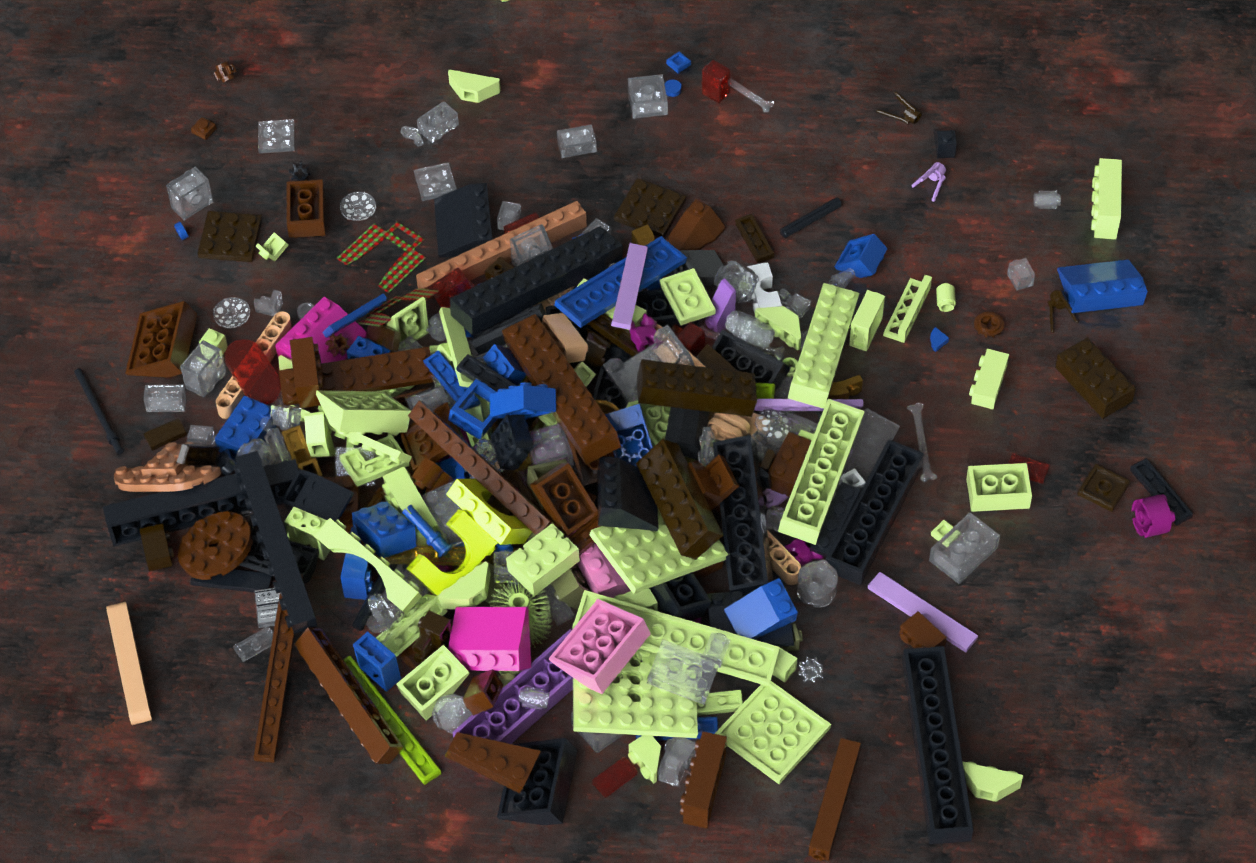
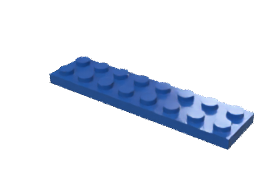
(602, 290)

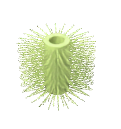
(521, 600)

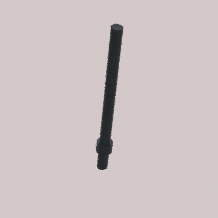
(112, 436)

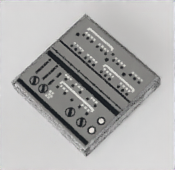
(266, 606)

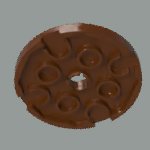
(201, 558)

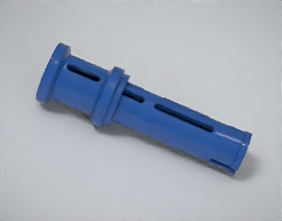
(433, 538)

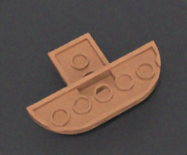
(164, 473)

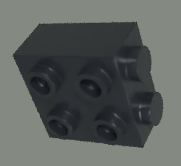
(512, 442)

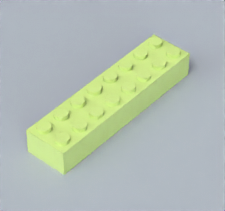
(823, 345)
(821, 471)

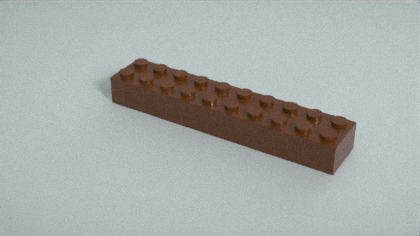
(575, 407)

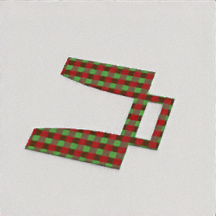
(371, 238)
(379, 319)

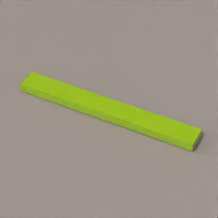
(412, 751)

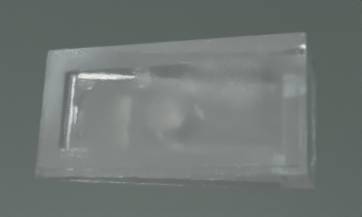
(559, 610)

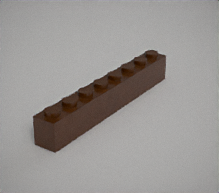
(348, 696)

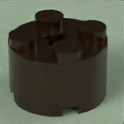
(596, 348)

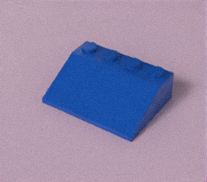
(1102, 286)

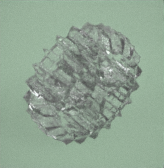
(749, 329)

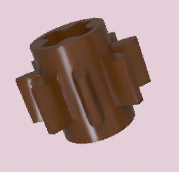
(225, 72)
(332, 345)

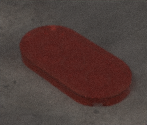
(253, 371)

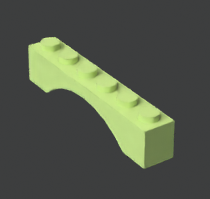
(339, 541)

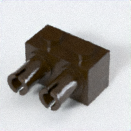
(434, 633)

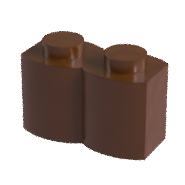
(430, 476)

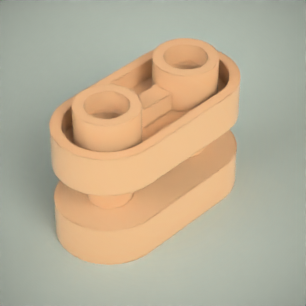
(728, 426)

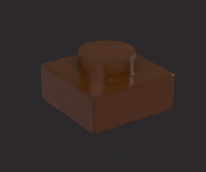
(203, 128)

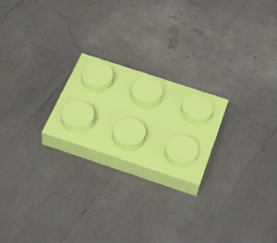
(687, 296)

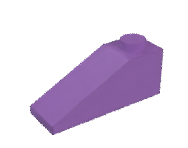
(724, 303)

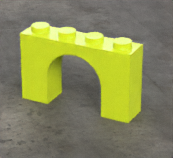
(473, 499)
(477, 545)

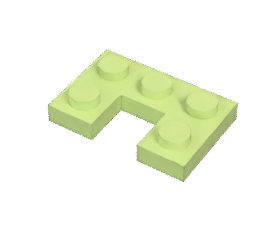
(366, 471)

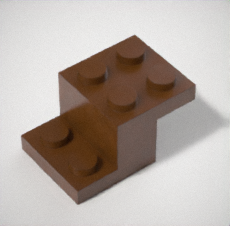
(714, 480)

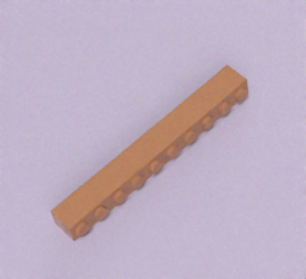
(477, 260)

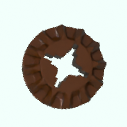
(983, 319)

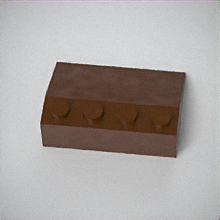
(162, 341)

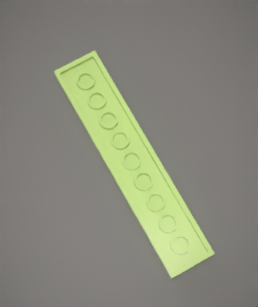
(743, 659)

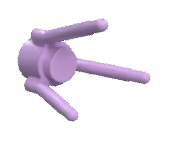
(935, 173)

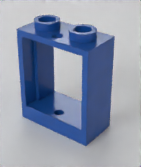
(467, 421)
(377, 659)

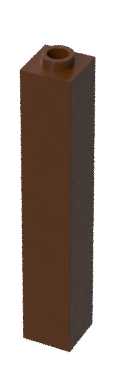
(834, 800)

